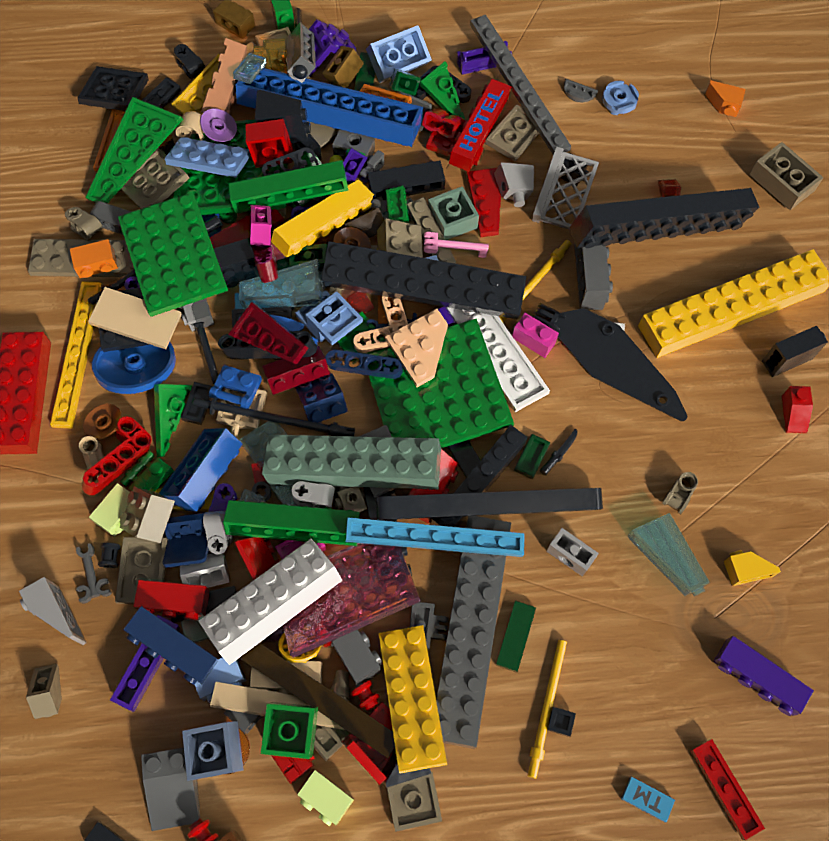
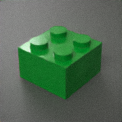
(289, 730)

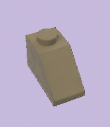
(45, 691)

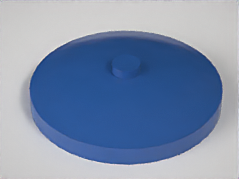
(133, 368)

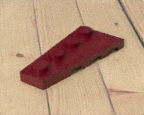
(266, 333)

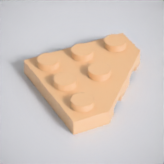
(420, 346)

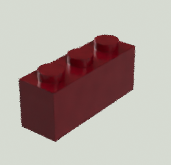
(285, 375)

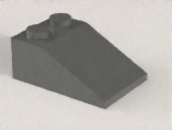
(169, 795)

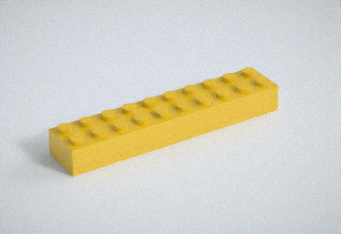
(734, 303)

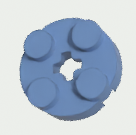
(616, 105)

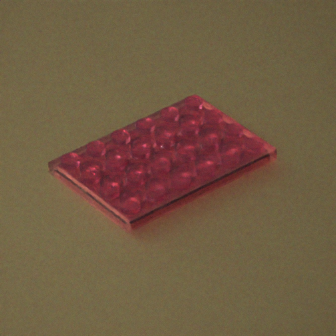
(371, 588)

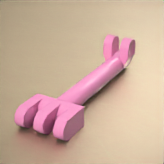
(432, 243)

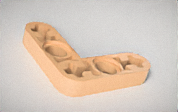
(393, 326)

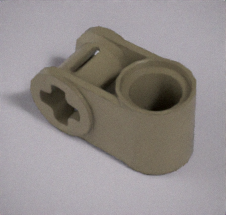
(83, 223)
(679, 495)

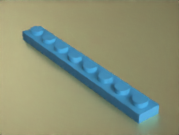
(434, 537)

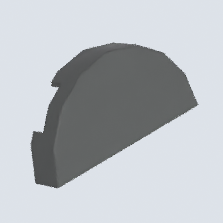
(578, 92)

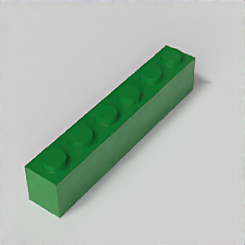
(288, 186)
(287, 522)

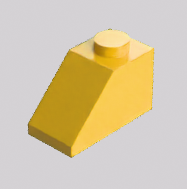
(748, 567)

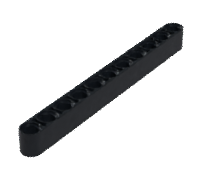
(488, 503)

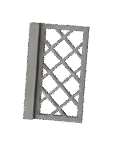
(552, 180)

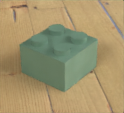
(454, 213)

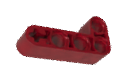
(266, 263)

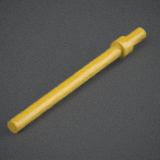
(555, 257)
(537, 751)

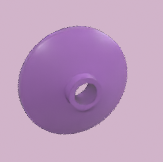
(218, 119)

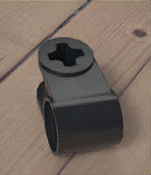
(188, 61)

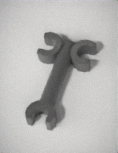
(95, 587)

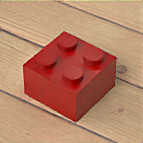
(268, 141)

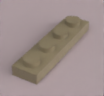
(423, 217)

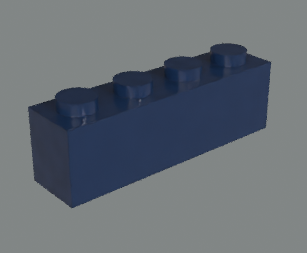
(170, 645)

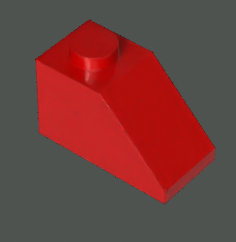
(797, 408)

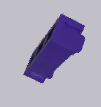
(475, 60)

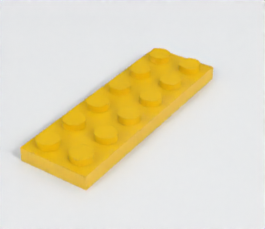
(412, 700)

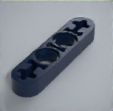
(365, 360)

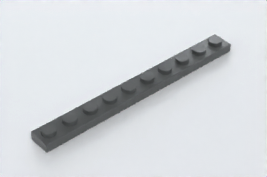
(520, 84)

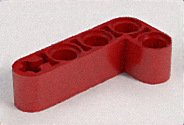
(113, 459)

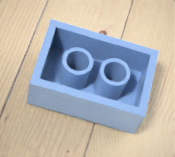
(400, 51)

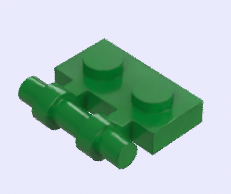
(152, 477)

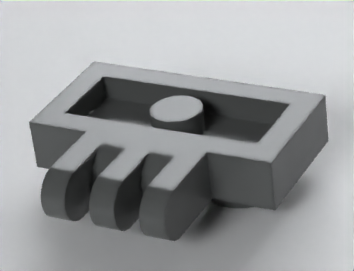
(424, 615)

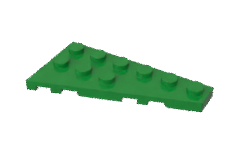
(136, 139)

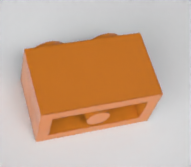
(93, 258)

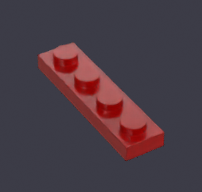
(727, 789)

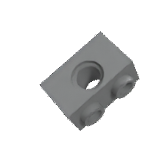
(572, 552)

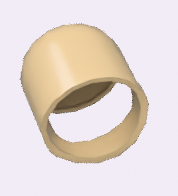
(190, 125)

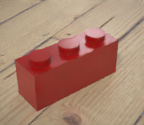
(172, 599)

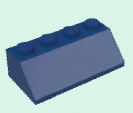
(201, 468)

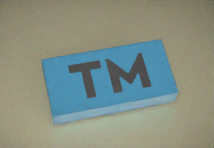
(648, 799)

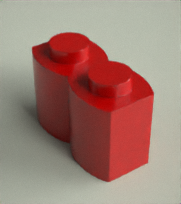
(441, 121)

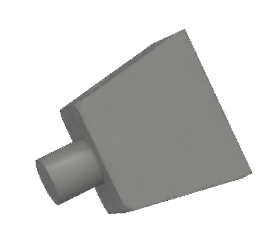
(515, 182)

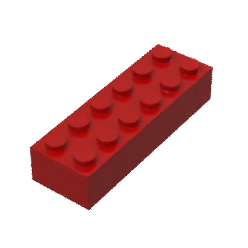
(22, 390)

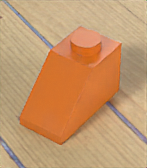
(725, 97)

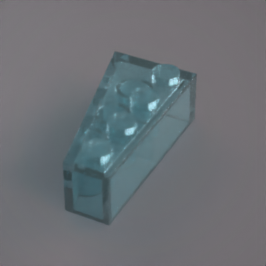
(294, 287)

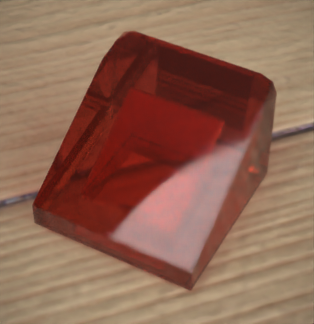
(669, 187)
(360, 302)

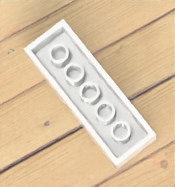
(270, 601)

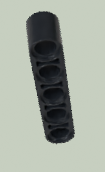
(238, 349)

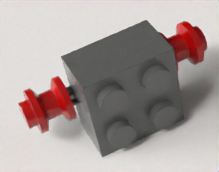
(360, 663)

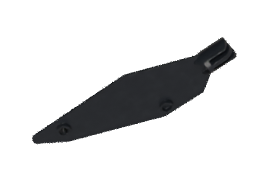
(612, 357)

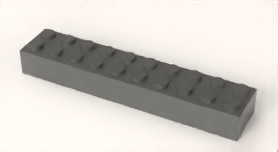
(470, 640)

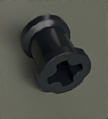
(109, 555)

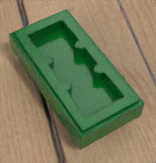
(397, 204)

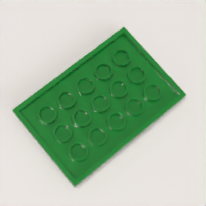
(172, 254)

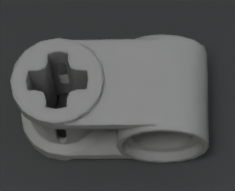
(315, 494)
(215, 532)

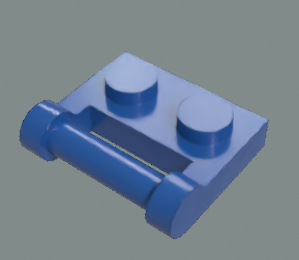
(237, 381)

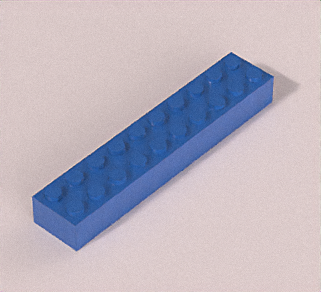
(340, 106)

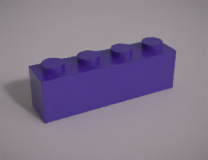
(138, 676)
(763, 676)

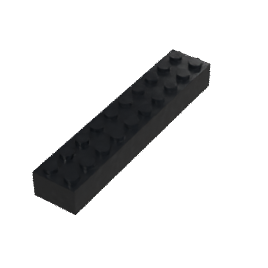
(662, 217)
(423, 280)

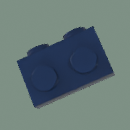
(322, 398)
(186, 541)

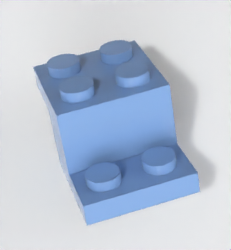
(330, 318)

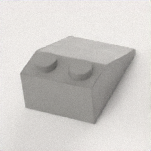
(49, 604)

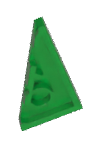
(441, 89)
(168, 407)

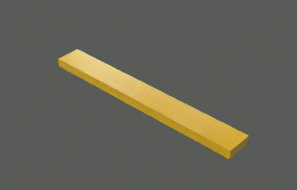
(75, 359)

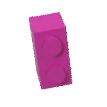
(260, 225)
(535, 335)

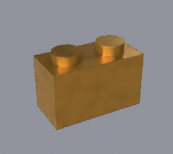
(234, 18)
(343, 67)

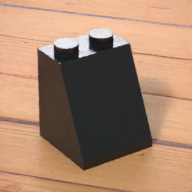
(275, 106)

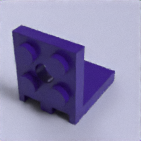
(328, 40)

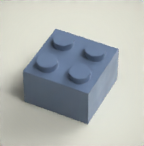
(212, 750)

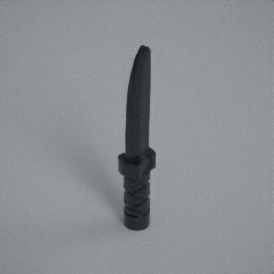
(557, 456)

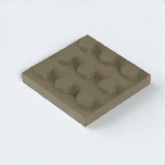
(154, 181)

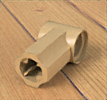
(93, 456)

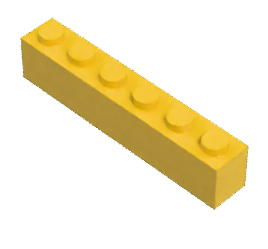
(321, 219)

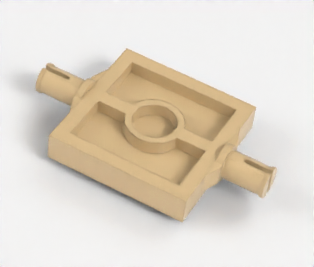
(238, 421)

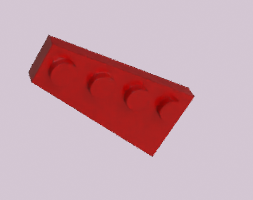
(486, 200)

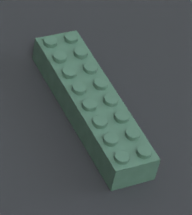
(353, 461)

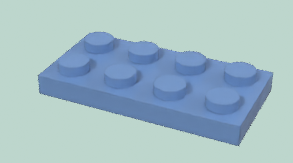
(208, 157)

